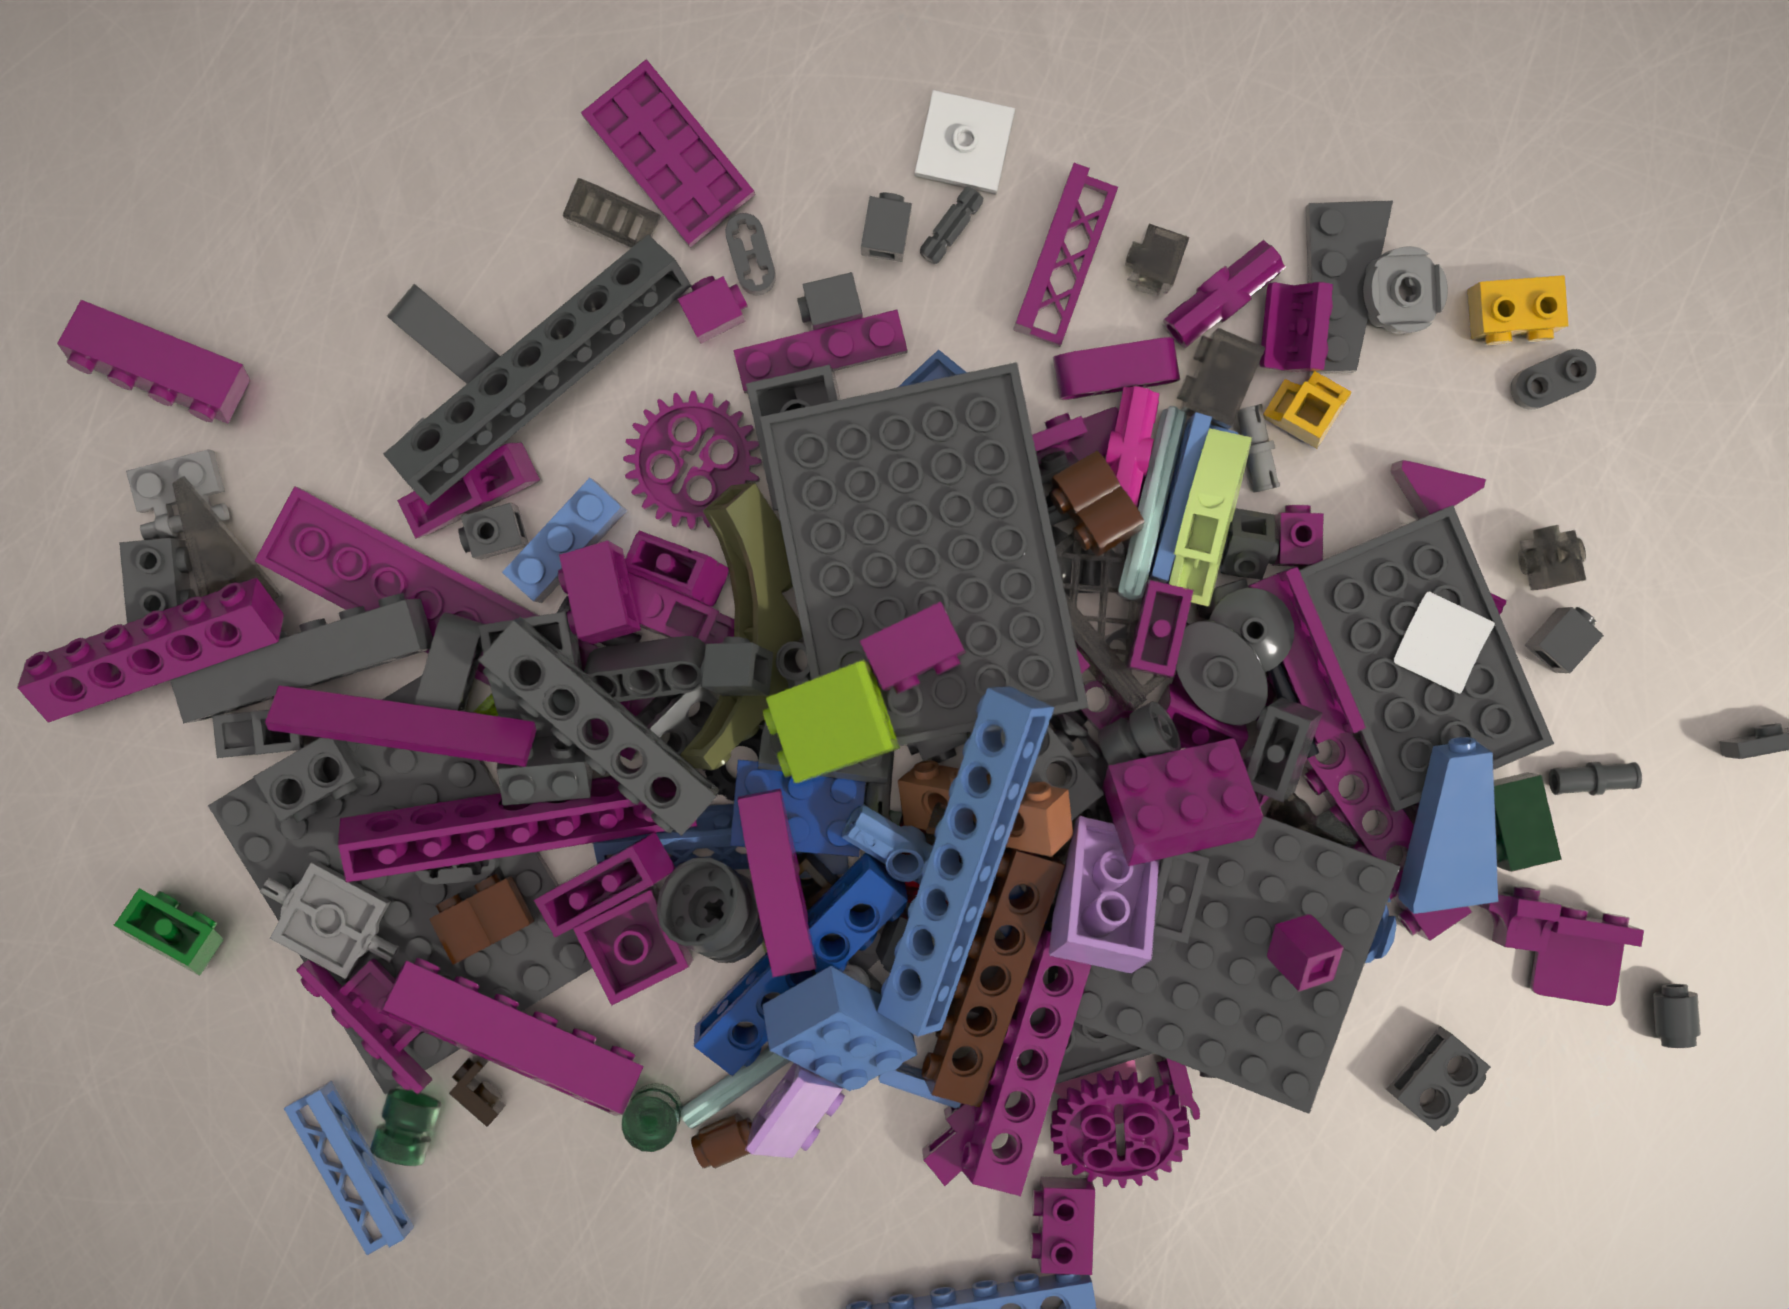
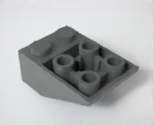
(557, 632)

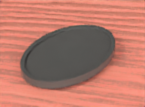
(1222, 673)

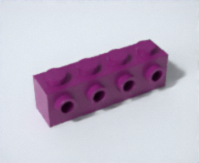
(153, 362)

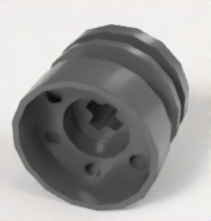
(710, 910)

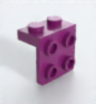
(1584, 957)

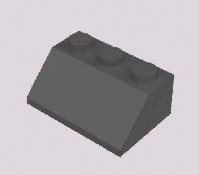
(786, 394)

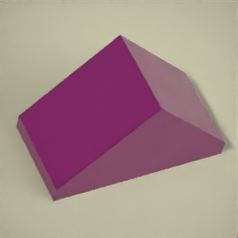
(1433, 488)

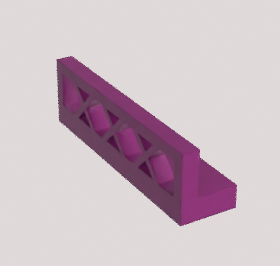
(1053, 244)
(1311, 660)

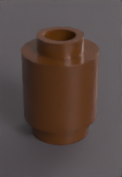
(722, 1141)

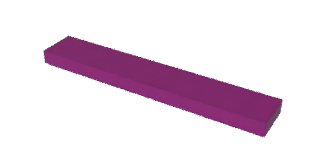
(401, 725)

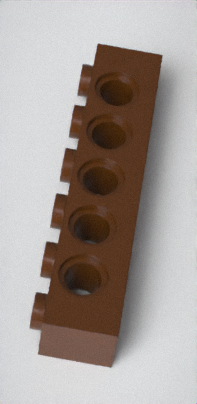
(969, 1076)

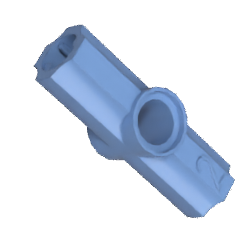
(887, 842)

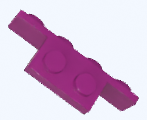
(1076, 435)
(358, 1007)

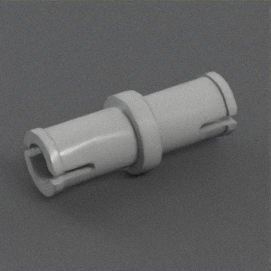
(1260, 454)

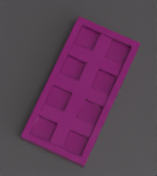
(668, 153)

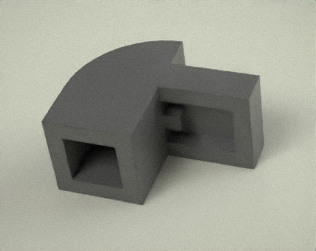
(248, 735)

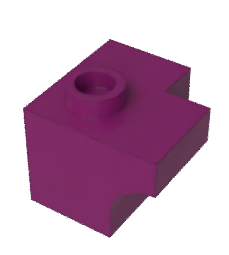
(1523, 919)

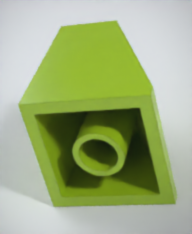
(830, 722)

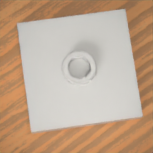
(964, 141)

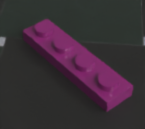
(835, 345)

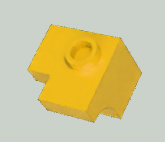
(1308, 408)

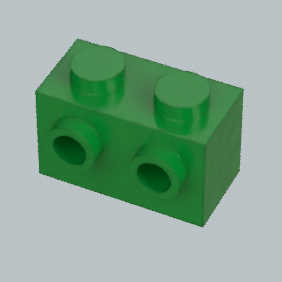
(170, 932)

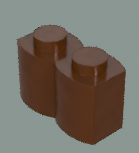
(1096, 504)
(481, 919)

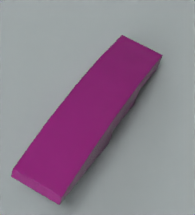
(776, 882)

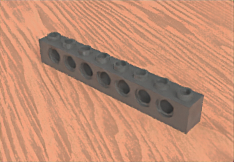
(538, 369)

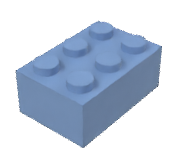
(836, 1031)

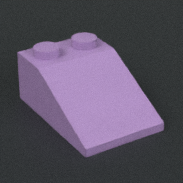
(1102, 904)
(792, 1112)

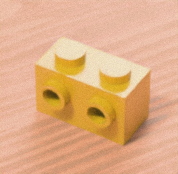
(1517, 309)

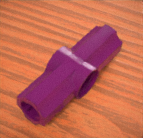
(1224, 294)

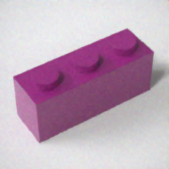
(605, 884)

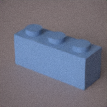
(575, 526)

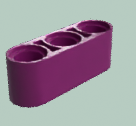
(1116, 366)

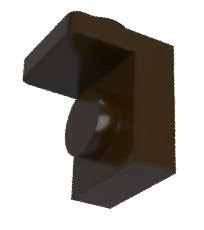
(478, 1098)

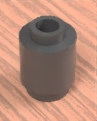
(1677, 1016)

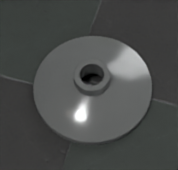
(1266, 610)

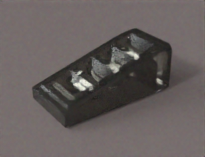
(577, 200)

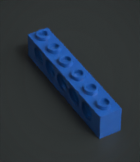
(864, 883)

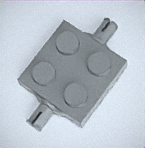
(330, 919)

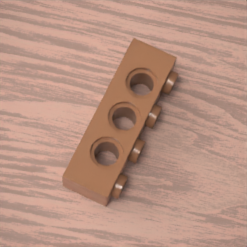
(1040, 824)

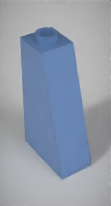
(1454, 832)

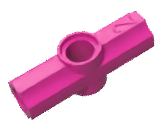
(1131, 442)

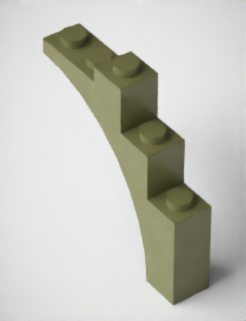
(758, 576)

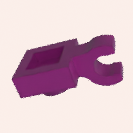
(1177, 1078)

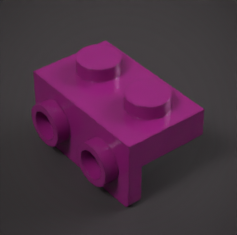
(1296, 326)

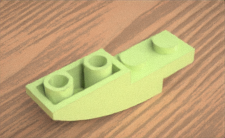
(1209, 513)

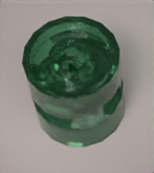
(652, 1117)
(404, 1133)

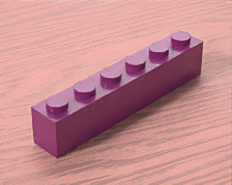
(512, 1038)

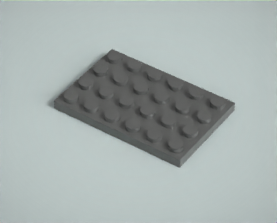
(1365, 609)

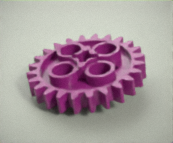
(659, 441)
(1153, 1129)

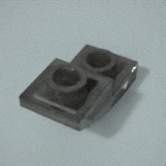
(1298, 814)

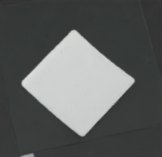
(1443, 642)

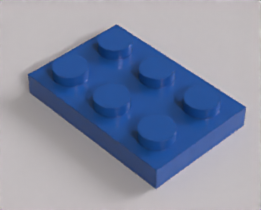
(814, 808)

